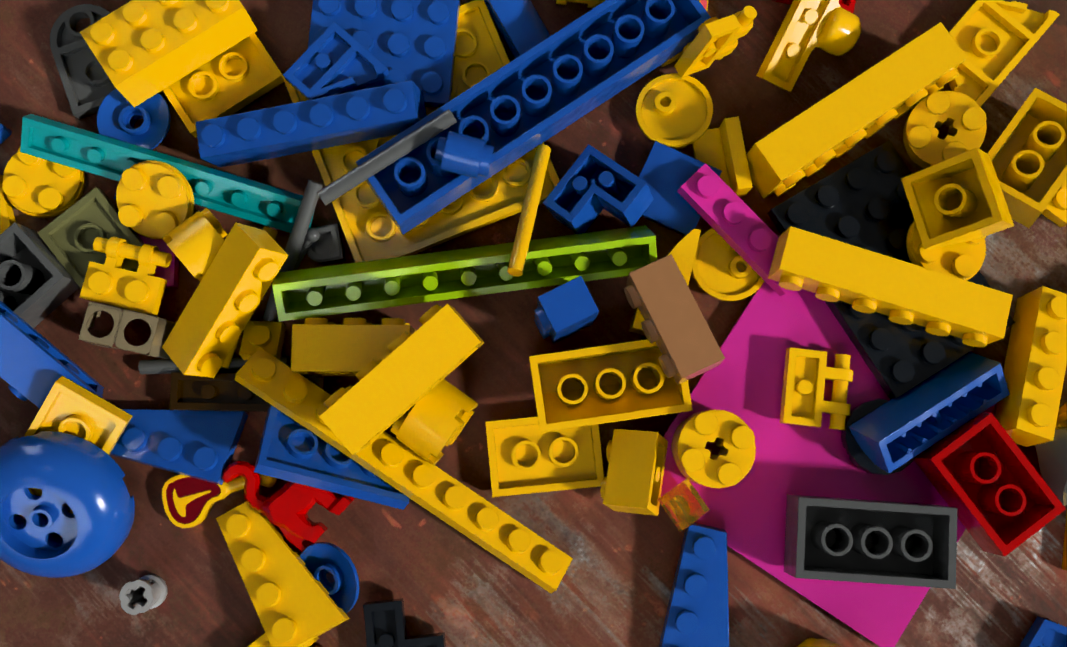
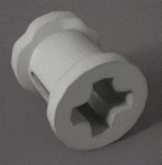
(132, 594)

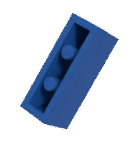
(565, 310)

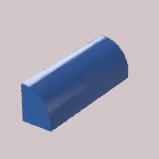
(518, 24)
(930, 411)

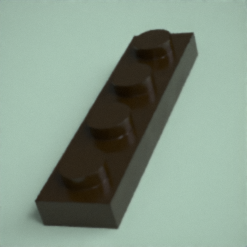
(218, 393)

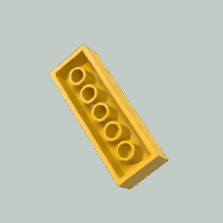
(854, 111)

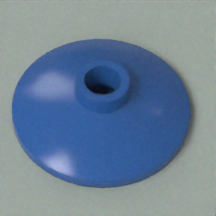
(118, 116)
(335, 572)

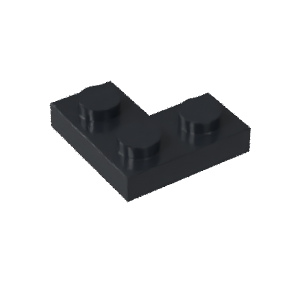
(387, 627)

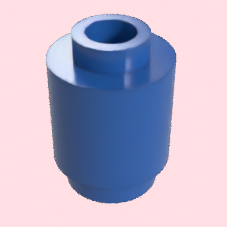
(464, 155)

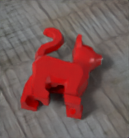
(288, 505)

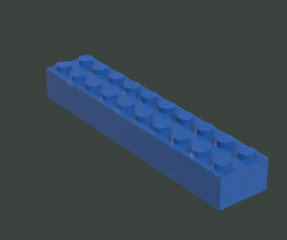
(538, 97)

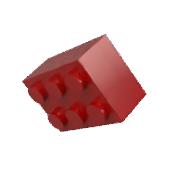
(990, 484)

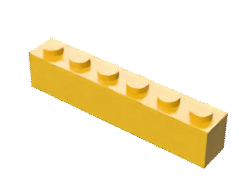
(890, 287)

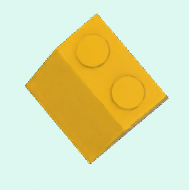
(957, 200)

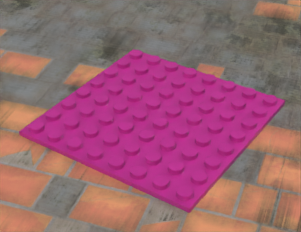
(798, 457)

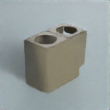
(159, 330)

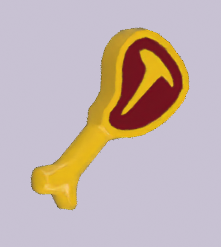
(191, 499)

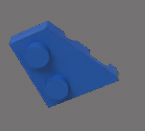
(334, 66)

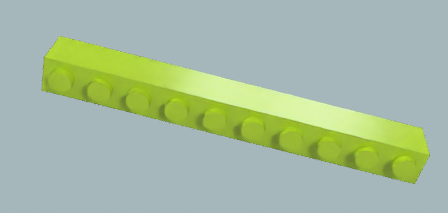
(460, 273)

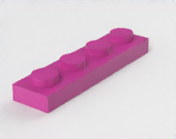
(732, 221)

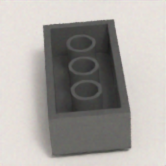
(31, 275)
(871, 541)

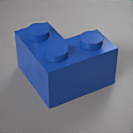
(596, 185)

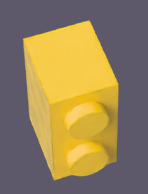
(634, 471)

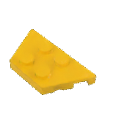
(994, 40)

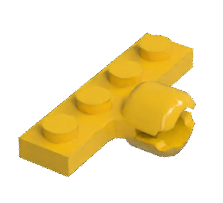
(805, 27)

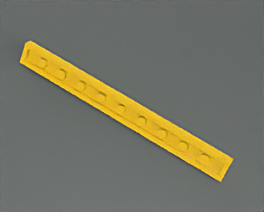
(411, 475)

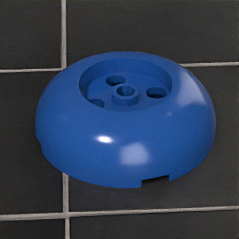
(73, 478)

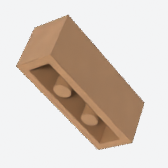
(673, 320)

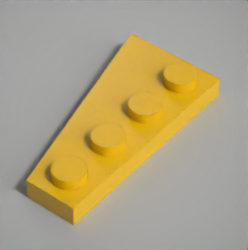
(282, 589)

